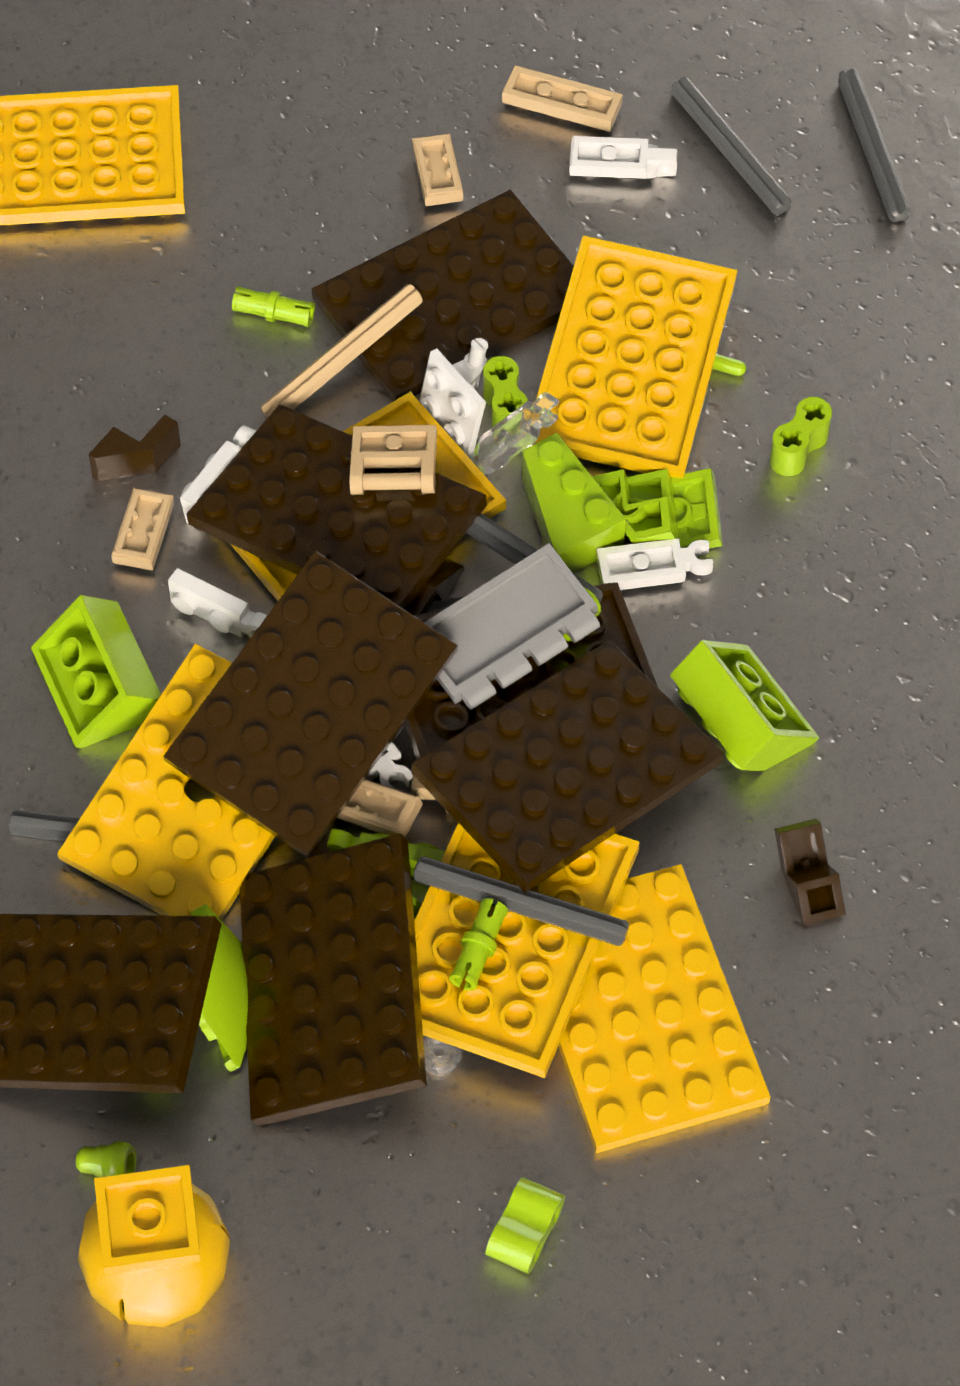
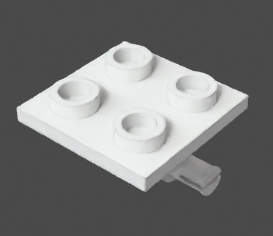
(451, 394)

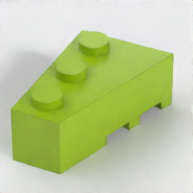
(569, 504)

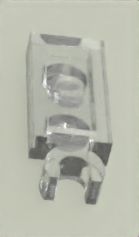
(514, 433)

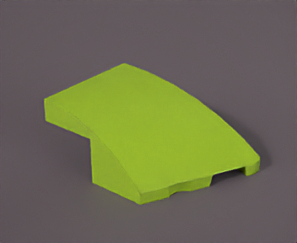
(666, 506)
(226, 996)

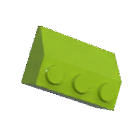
(95, 671)
(742, 705)

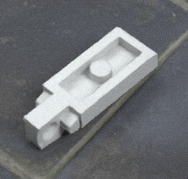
(620, 158)

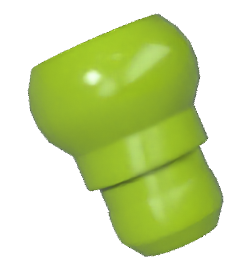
(107, 1159)

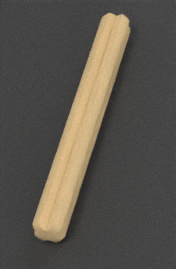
(345, 350)

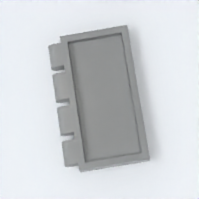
(511, 620)

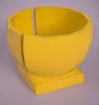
(153, 1246)

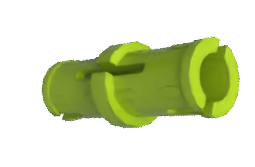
(273, 306)
(478, 944)

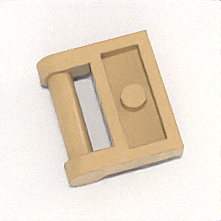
(393, 448)

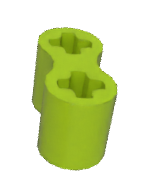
(502, 387)
(800, 436)
(525, 1225)

